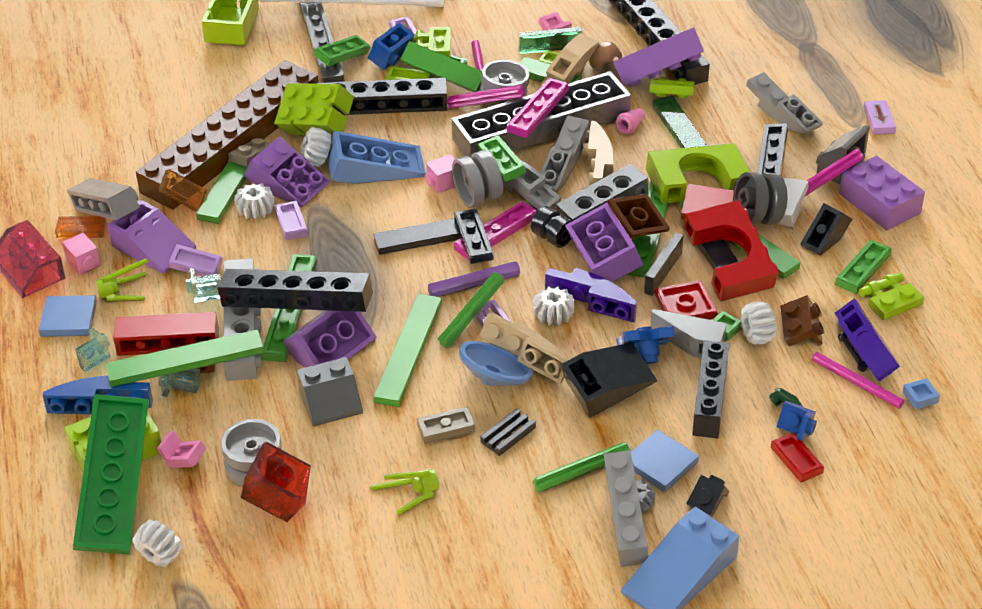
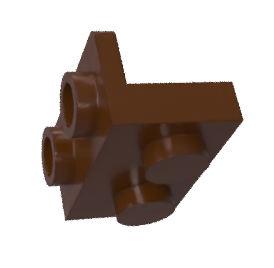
(801, 321)

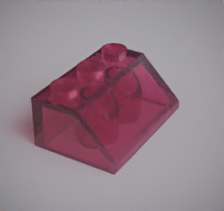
(28, 259)

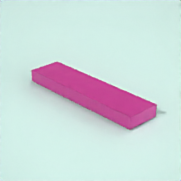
(537, 107)
(503, 225)

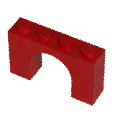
(732, 223)

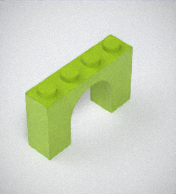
(667, 166)

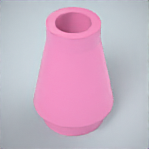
(628, 121)

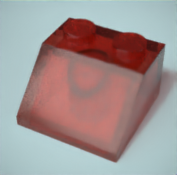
(276, 482)

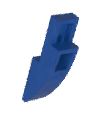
(78, 395)

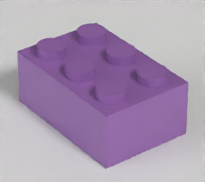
(881, 192)
(604, 244)

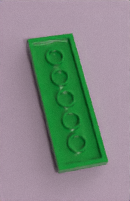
(111, 475)

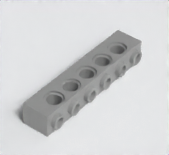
(238, 321)

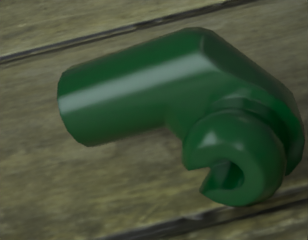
(781, 395)

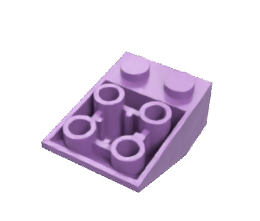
(286, 173)
(148, 236)

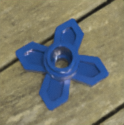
(647, 341)

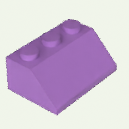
(329, 337)

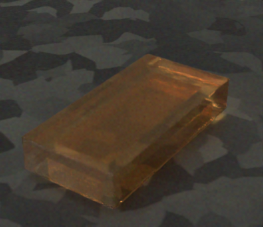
(182, 190)
(72, 226)

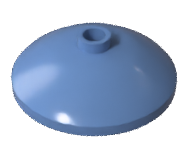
(493, 364)

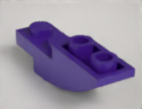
(598, 292)
(866, 340)

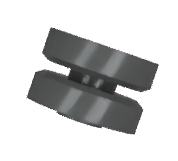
(762, 196)

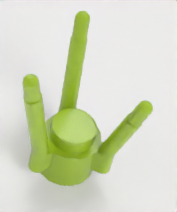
(108, 284)
(422, 481)

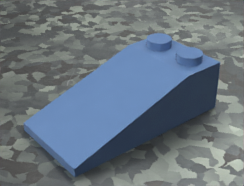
(372, 159)
(683, 563)

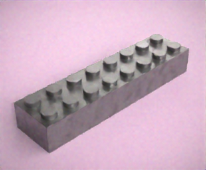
(592, 99)

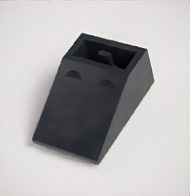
(607, 376)

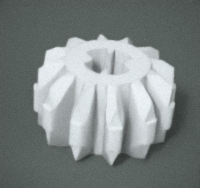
(316, 146)
(254, 201)
(553, 306)
(758, 323)
(157, 543)

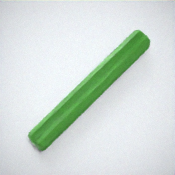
(470, 310)
(575, 468)

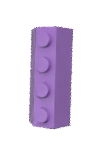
(658, 57)

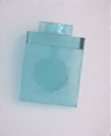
(203, 287)
(93, 351)
(185, 380)

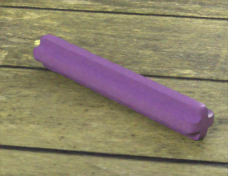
(472, 279)

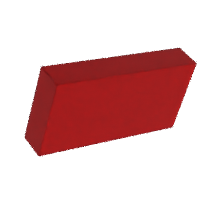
(797, 457)

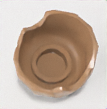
(604, 54)

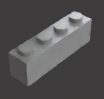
(103, 198)
(626, 508)

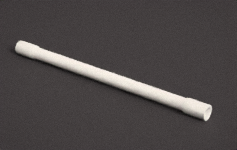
(427, 3)

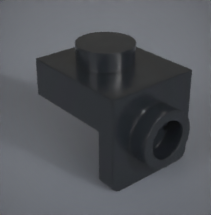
(708, 494)

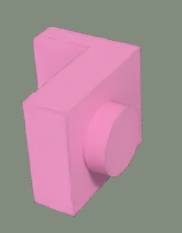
(553, 21)
(178, 453)

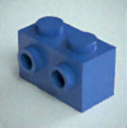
(390, 46)

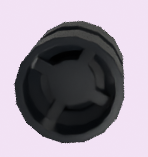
(551, 226)

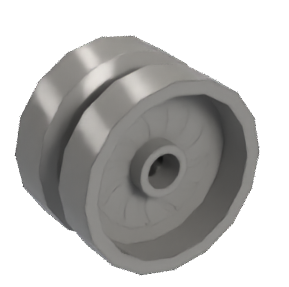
(504, 74)
(477, 178)
(242, 444)

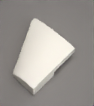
(796, 191)

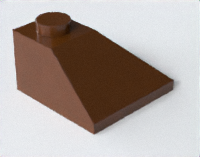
(638, 215)

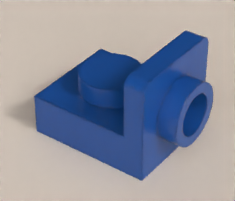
(797, 420)

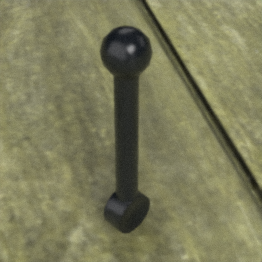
(862, 366)

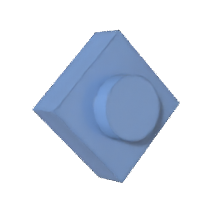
(921, 393)

